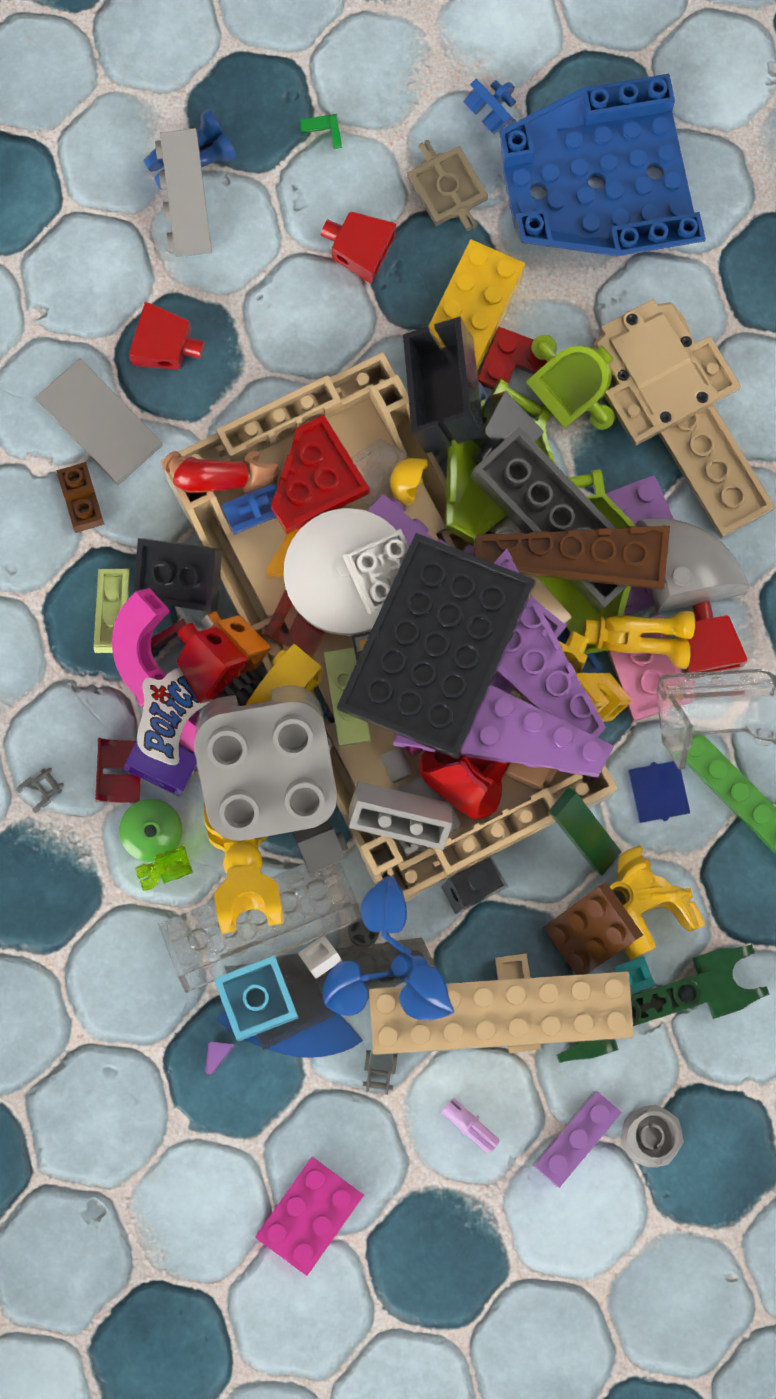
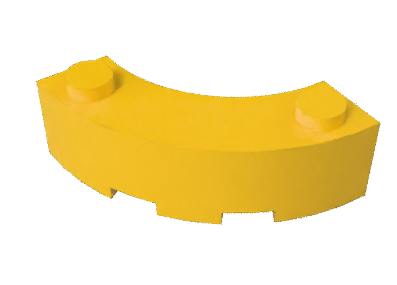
(289, 668)

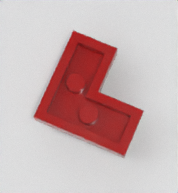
(506, 353)

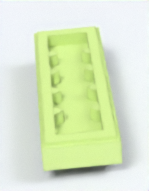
(339, 669)

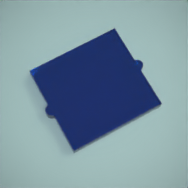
(659, 792)

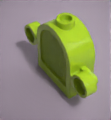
(573, 381)

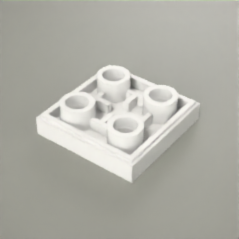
(375, 568)

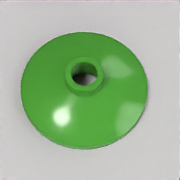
(150, 813)

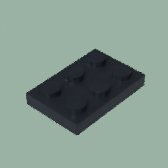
(179, 573)

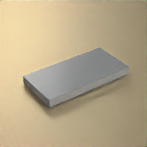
(99, 421)

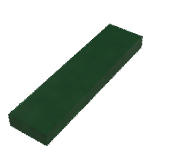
(584, 831)

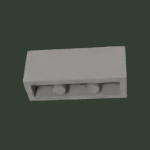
(400, 815)

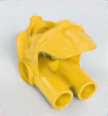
(646, 891)

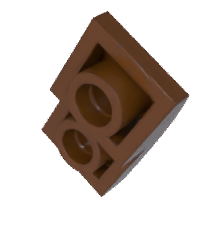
(80, 497)

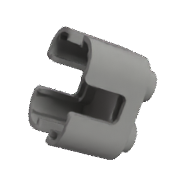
(265, 764)

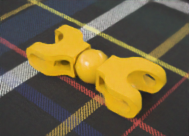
(245, 884)

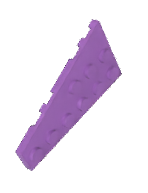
(541, 671)
(524, 734)

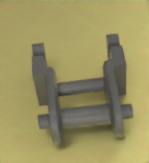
(45, 774)
(379, 1085)

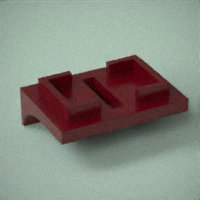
(115, 787)

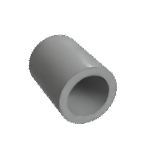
(396, 765)

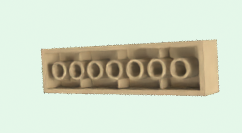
(508, 1014)

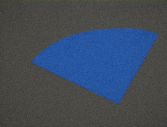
(318, 1041)

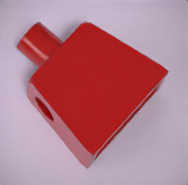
(360, 243)
(163, 340)
(714, 642)
(209, 661)

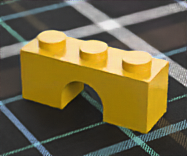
(605, 694)

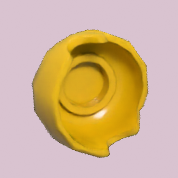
(406, 478)

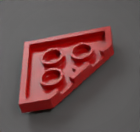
(315, 477)

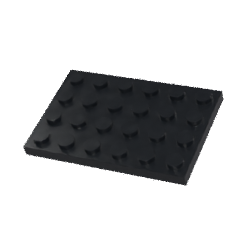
(436, 645)

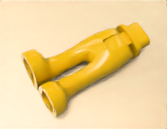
(623, 635)

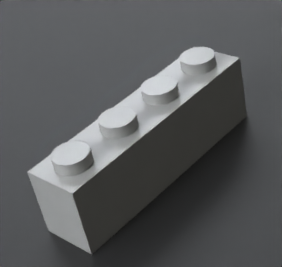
(185, 192)

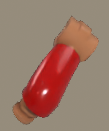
(215, 475)

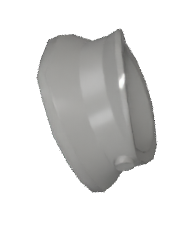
(652, 1136)

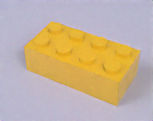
(480, 294)

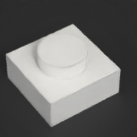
(319, 957)

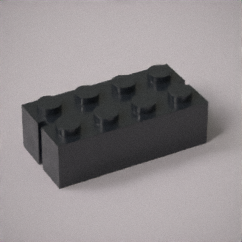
(442, 385)

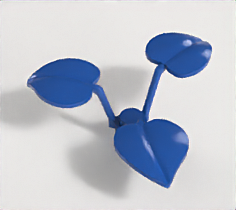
(426, 990)

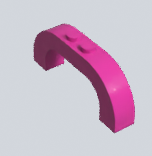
(133, 649)

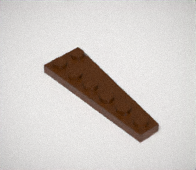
(601, 556)

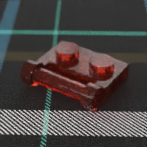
(301, 632)

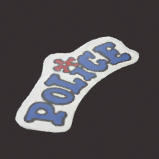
(164, 715)

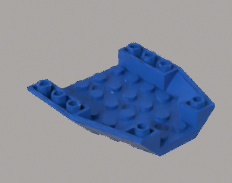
(611, 135)

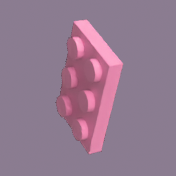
(639, 677)

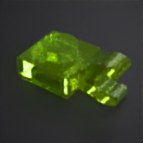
(168, 867)

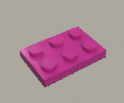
(309, 1216)

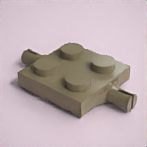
(447, 185)

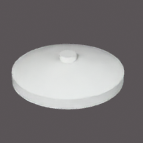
(318, 575)

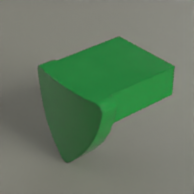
(322, 123)

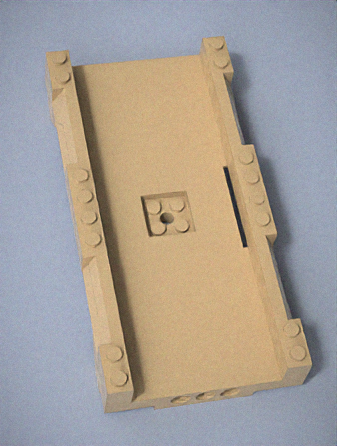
(361, 408)

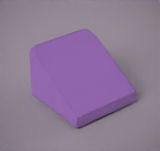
(216, 1055)

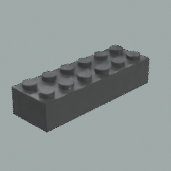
(541, 500)

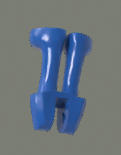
(208, 132)

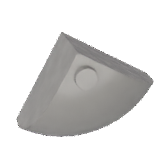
(696, 568)

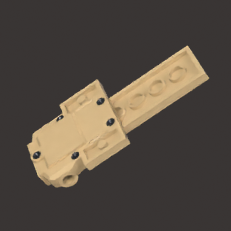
(669, 390)

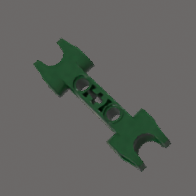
(711, 985)

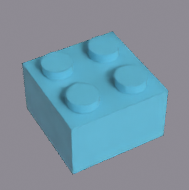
(256, 998)

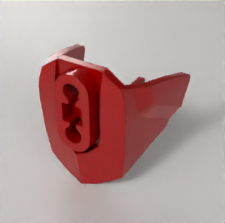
(464, 782)

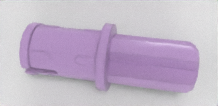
(470, 1125)

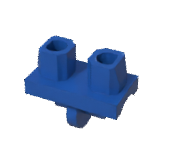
(480, 96)
(250, 509)

